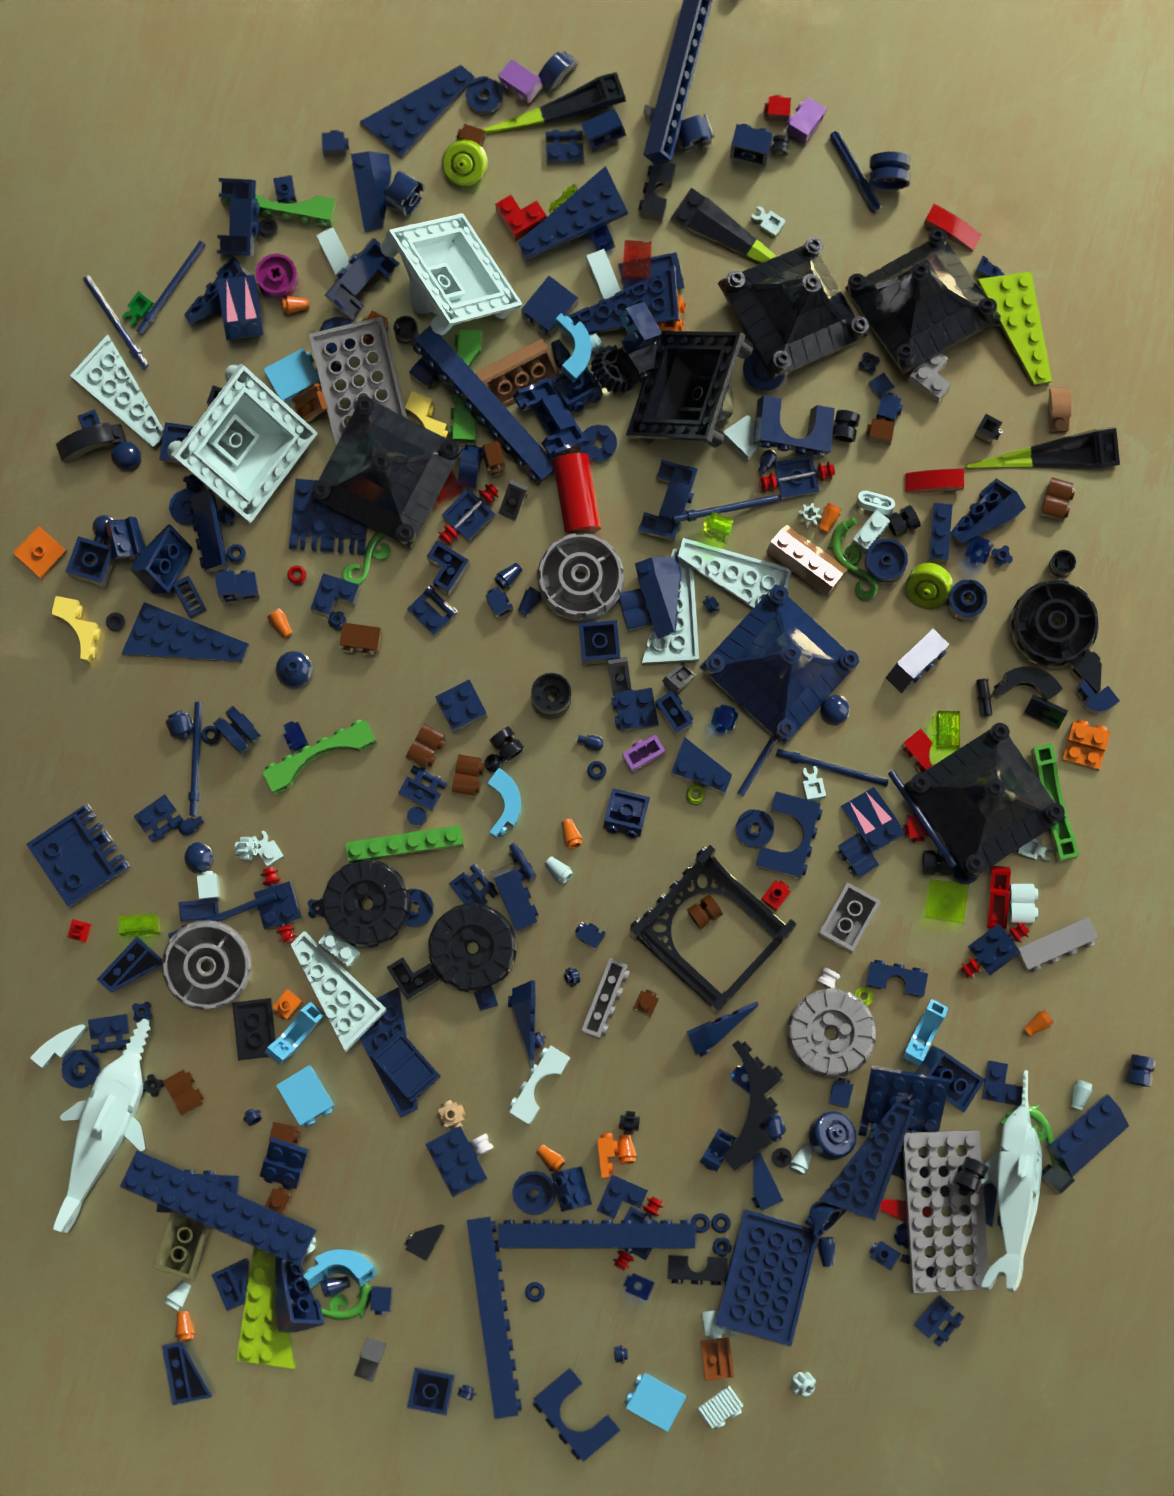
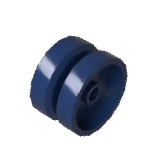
(889, 171)
(890, 551)
(237, 729)
(539, 1203)

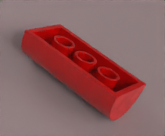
(576, 493)

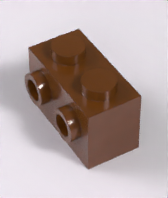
(360, 638)

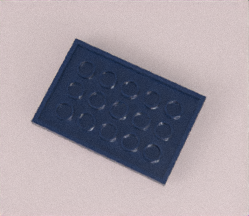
(767, 1278)

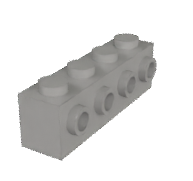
(1056, 944)
(603, 1002)

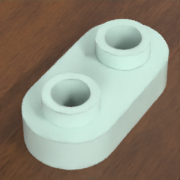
(873, 501)

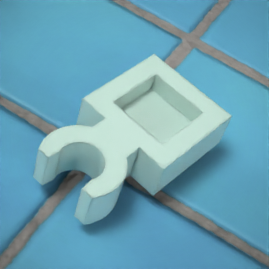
(770, 223)
(813, 787)
(1034, 849)
(269, 851)

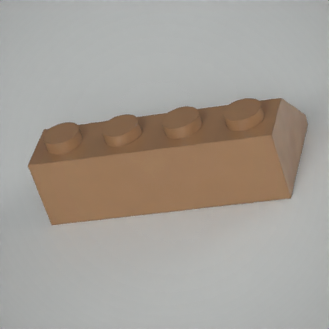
(519, 371)
(806, 560)

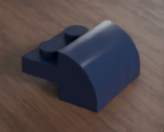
(126, 537)

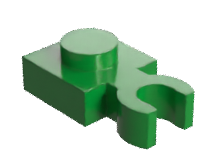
(139, 306)

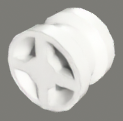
(828, 978)
(481, 1145)

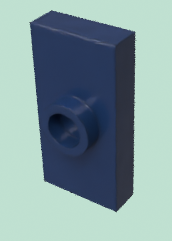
(198, 909)

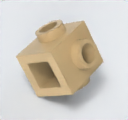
(451, 1122)

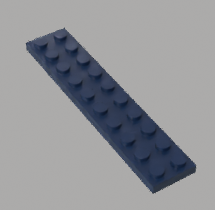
(218, 1208)

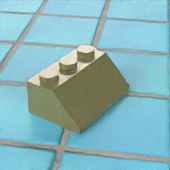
(182, 1246)

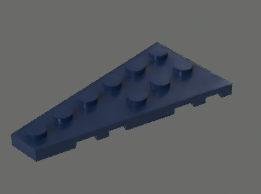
(411, 116)
(657, 292)

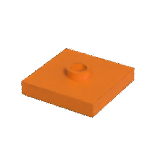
(39, 552)

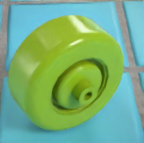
(464, 162)
(929, 585)

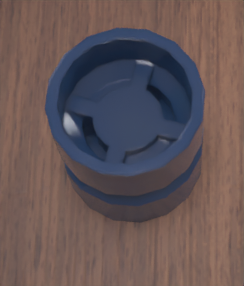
(1141, 1070)

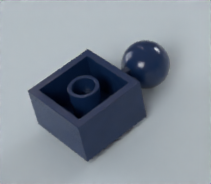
(87, 550)

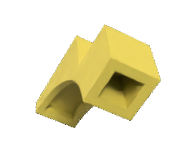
(421, 408)
(88, 632)

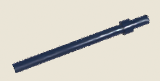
(150, 316)
(134, 350)
(692, 515)
(795, 757)
(757, 766)
(194, 795)
(943, 850)
(237, 910)

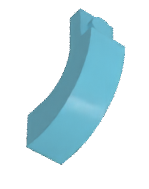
(581, 342)
(508, 790)
(925, 1032)
(295, 1034)
(341, 1262)

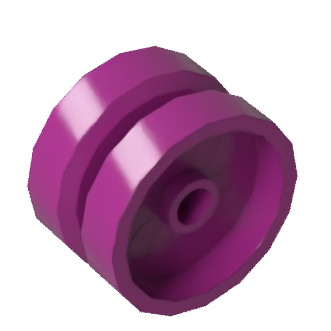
(277, 277)

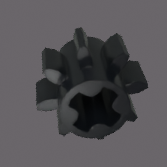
(629, 1122)

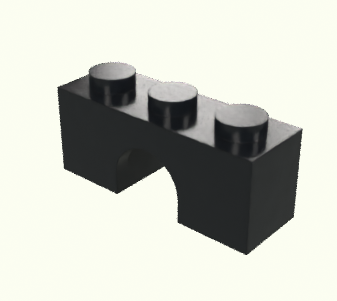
(653, 206)
(679, 1270)

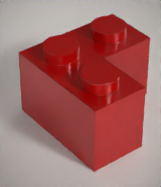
(517, 220)

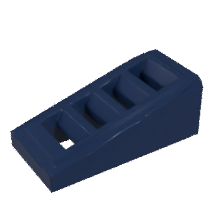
(191, 587)

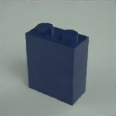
(547, 304)

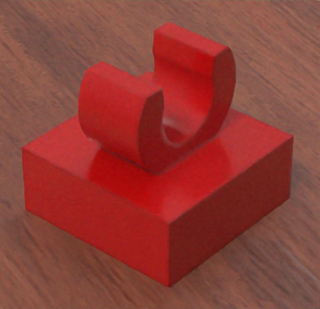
(79, 930)

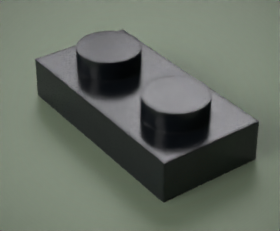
(1046, 711)

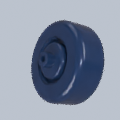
(758, 376)
(832, 1135)

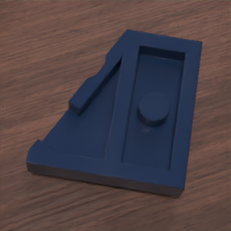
(232, 1284)

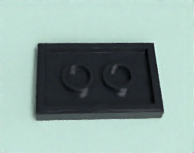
(253, 1028)

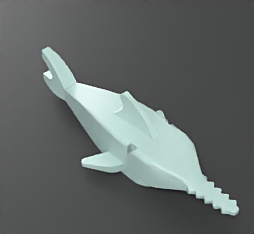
(104, 1124)
(1017, 1177)

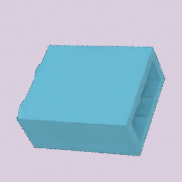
(292, 375)
(306, 1096)
(655, 1401)

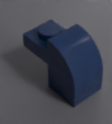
(556, 68)
(469, 466)
(1096, 703)
(718, 1147)

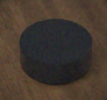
(268, 228)
(115, 622)

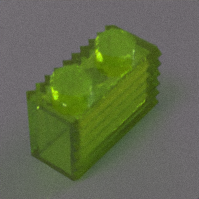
(718, 527)
(947, 730)
(139, 924)

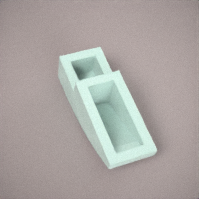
(333, 250)
(603, 274)
(58, 1045)

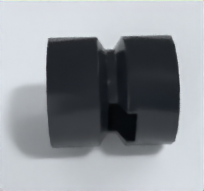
(405, 330)
(846, 425)
(897, 524)
(1062, 564)
(509, 750)
(930, 865)
(970, 1176)

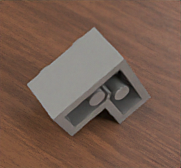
(927, 378)

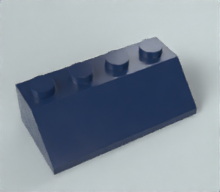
(209, 531)
(1088, 1135)

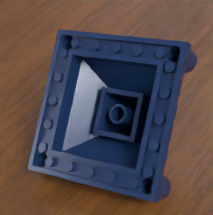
(779, 664)

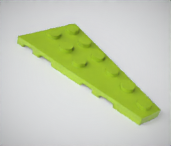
(1020, 321)
(259, 1335)

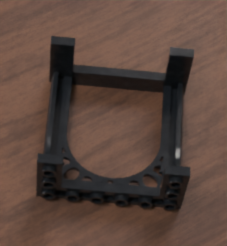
(709, 866)

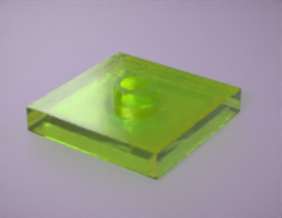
(947, 901)

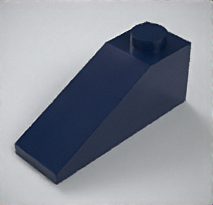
(764, 1188)

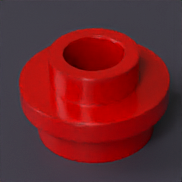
(294, 569)

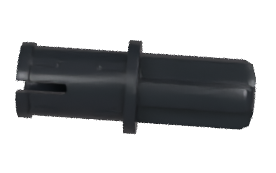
(984, 697)

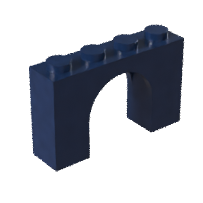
(770, 433)
(793, 862)
(583, 1442)

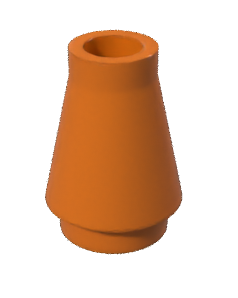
(294, 304)
(829, 517)
(279, 623)
(571, 836)
(1039, 1023)
(626, 1150)
(551, 1159)
(184, 1328)

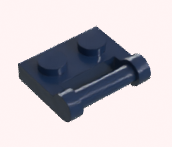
(428, 615)

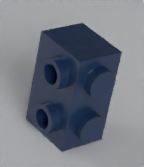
(603, 129)
(673, 713)

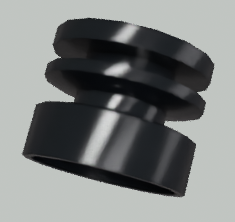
(551, 685)

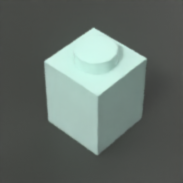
(208, 886)

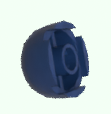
(294, 670)

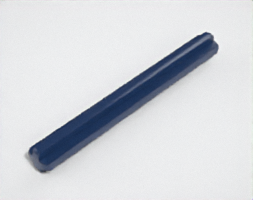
(855, 171)

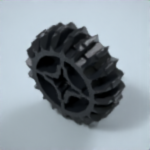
(610, 373)

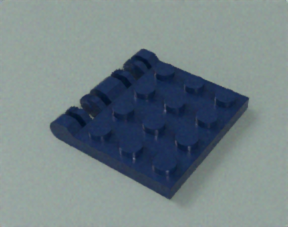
(317, 520)
(74, 857)
(912, 1089)

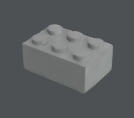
(849, 918)

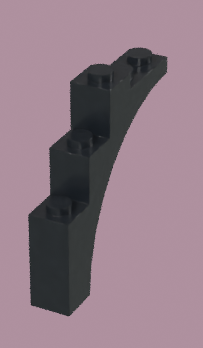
(761, 1109)

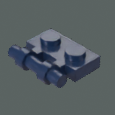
(564, 152)
(418, 792)
(154, 814)
(517, 855)
(467, 890)
(108, 1027)
(935, 1316)

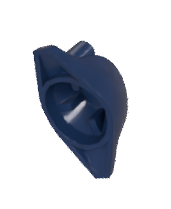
(823, 1217)

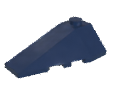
(372, 176)
(210, 301)
(995, 506)
(660, 587)
(523, 1012)
(710, 1034)
(294, 1302)

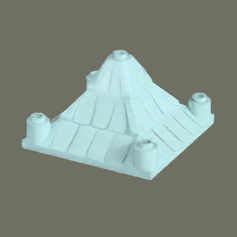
(450, 272)
(244, 443)

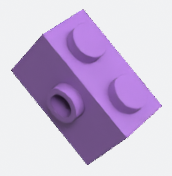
(520, 81)
(805, 120)
(643, 753)

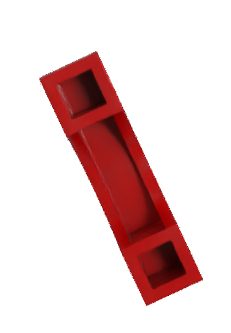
(918, 749)

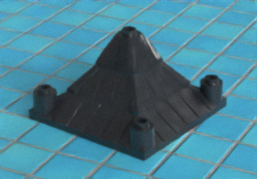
(922, 302)
(792, 309)
(688, 387)
(386, 471)
(985, 801)

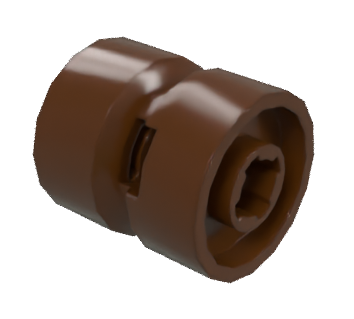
(704, 912)

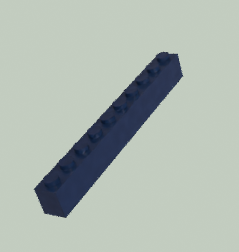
(677, 80)
(483, 404)
(597, 1235)
(492, 1316)

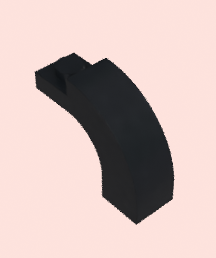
(89, 438)
(1028, 676)

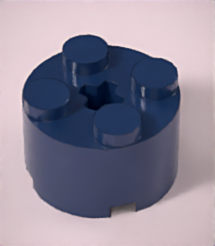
(694, 132)
(404, 193)
(963, 590)

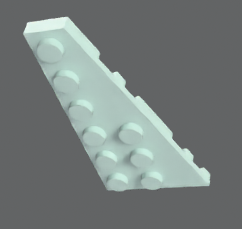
(113, 385)
(738, 574)
(684, 643)
(343, 998)

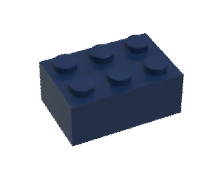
(456, 1161)

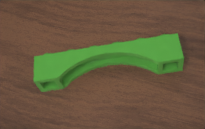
(315, 210)
(465, 426)
(355, 738)
(1047, 772)
(419, 841)

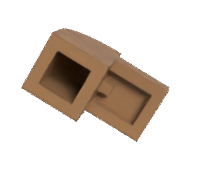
(1059, 408)

